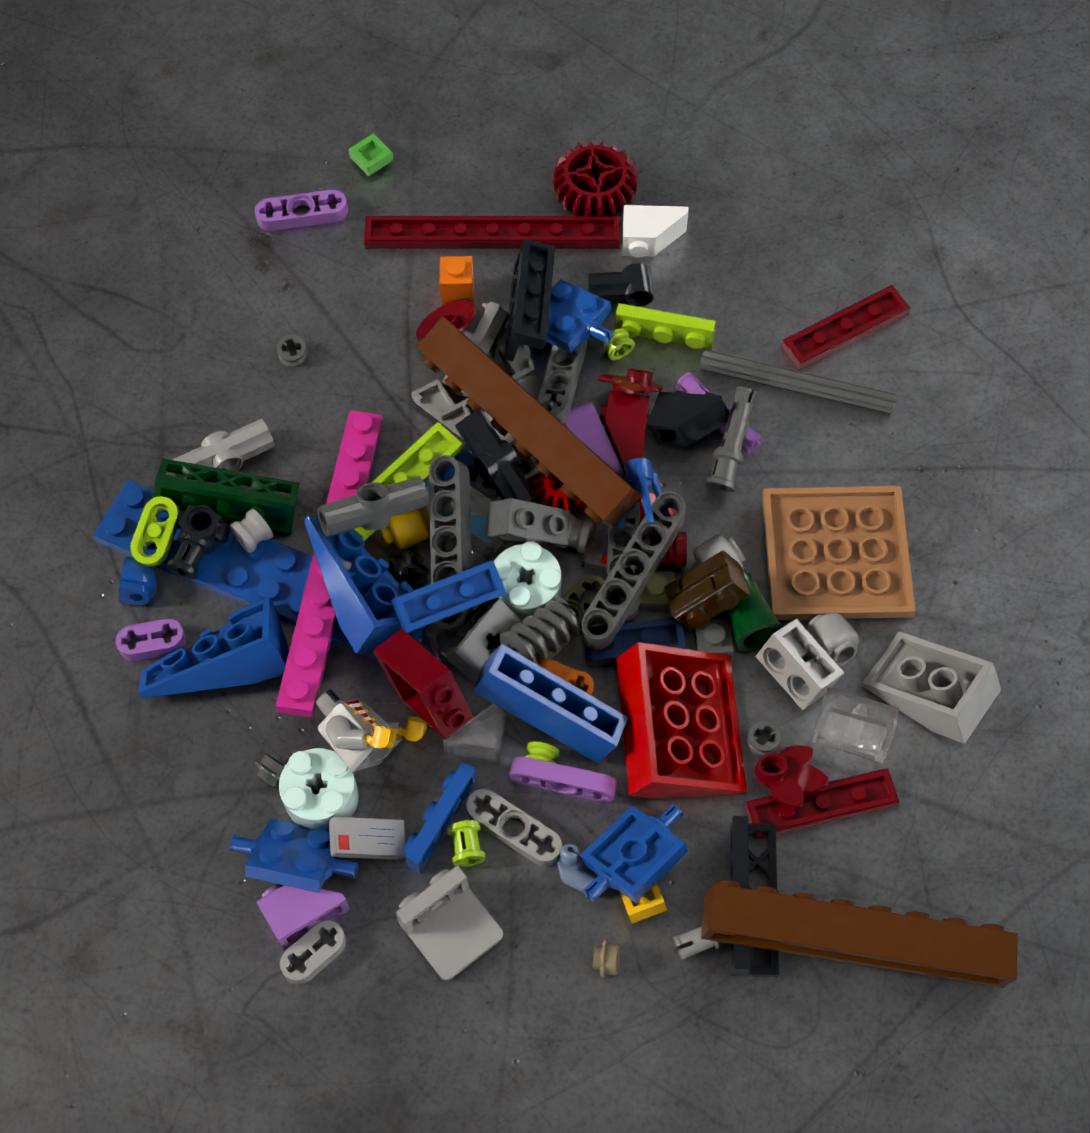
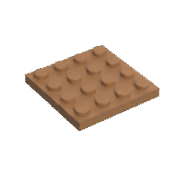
(837, 552)

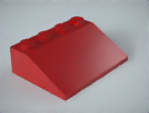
(680, 723)

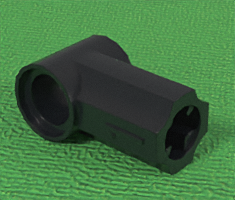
(630, 285)

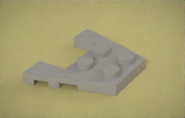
(438, 403)

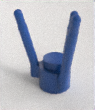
(643, 479)

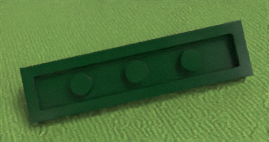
(226, 496)

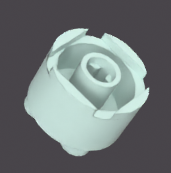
(529, 577)
(313, 770)

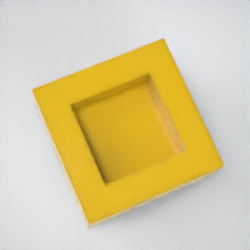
(648, 906)

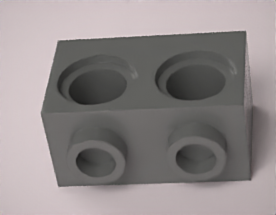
(526, 521)

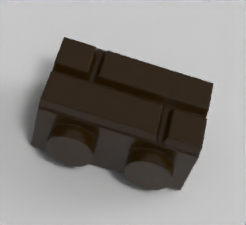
(707, 590)

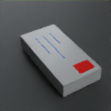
(367, 838)

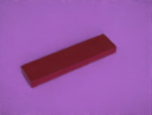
(845, 327)
(834, 802)

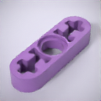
(290, 202)
(563, 779)

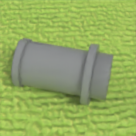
(698, 944)

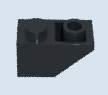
(686, 417)

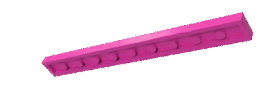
(316, 614)

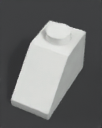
(651, 228)

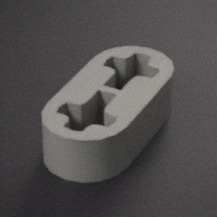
(319, 958)

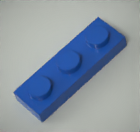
(448, 596)
(439, 816)

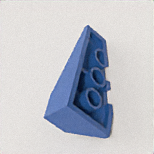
(357, 587)
(235, 655)

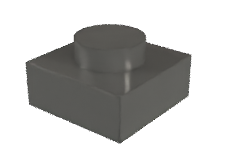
(715, 637)

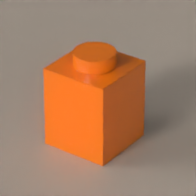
(456, 278)

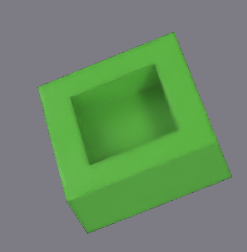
(371, 154)

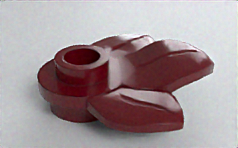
(633, 383)
(792, 777)

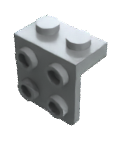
(448, 923)

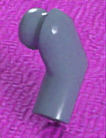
(571, 868)

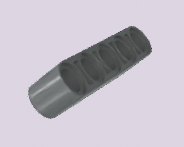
(443, 527)
(631, 586)

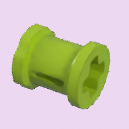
(466, 843)

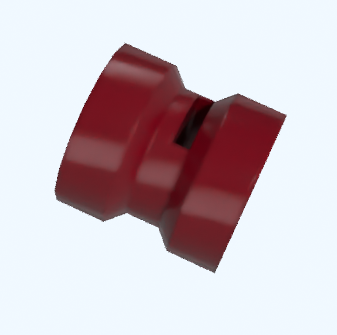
(677, 552)

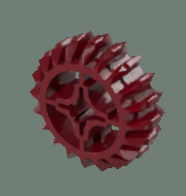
(611, 171)

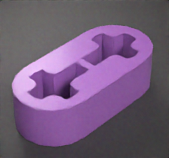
(150, 639)

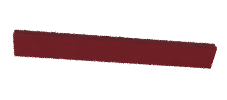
(491, 232)

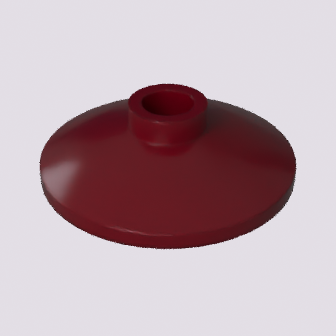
(457, 312)

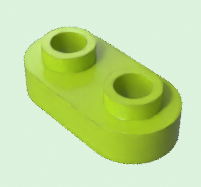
(152, 531)

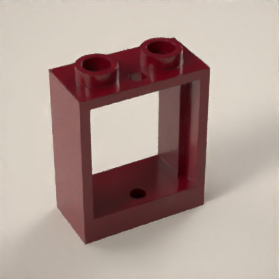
(423, 683)

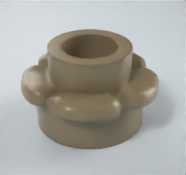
(606, 958)

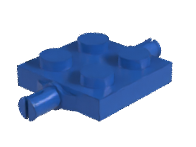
(576, 316)
(633, 853)
(292, 856)

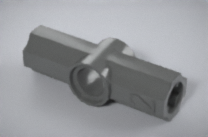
(373, 506)

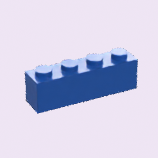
(550, 703)

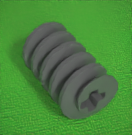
(543, 630)

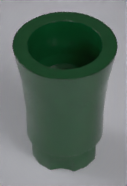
(753, 619)

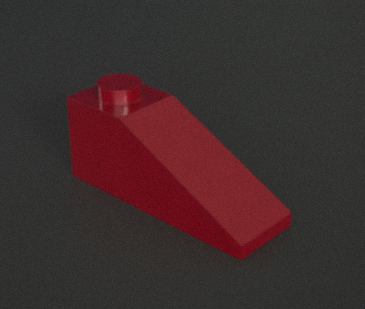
(625, 424)

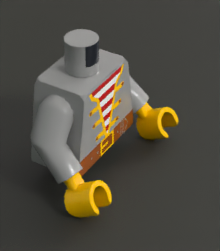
(359, 733)

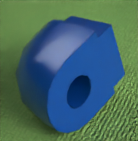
(137, 583)

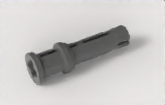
(729, 454)

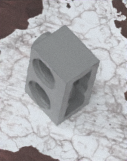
(799, 664)

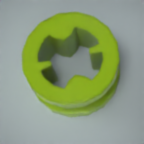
(620, 344)
(542, 751)

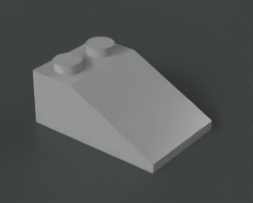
(934, 685)

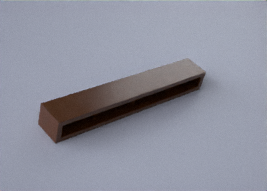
(529, 422)
(859, 934)

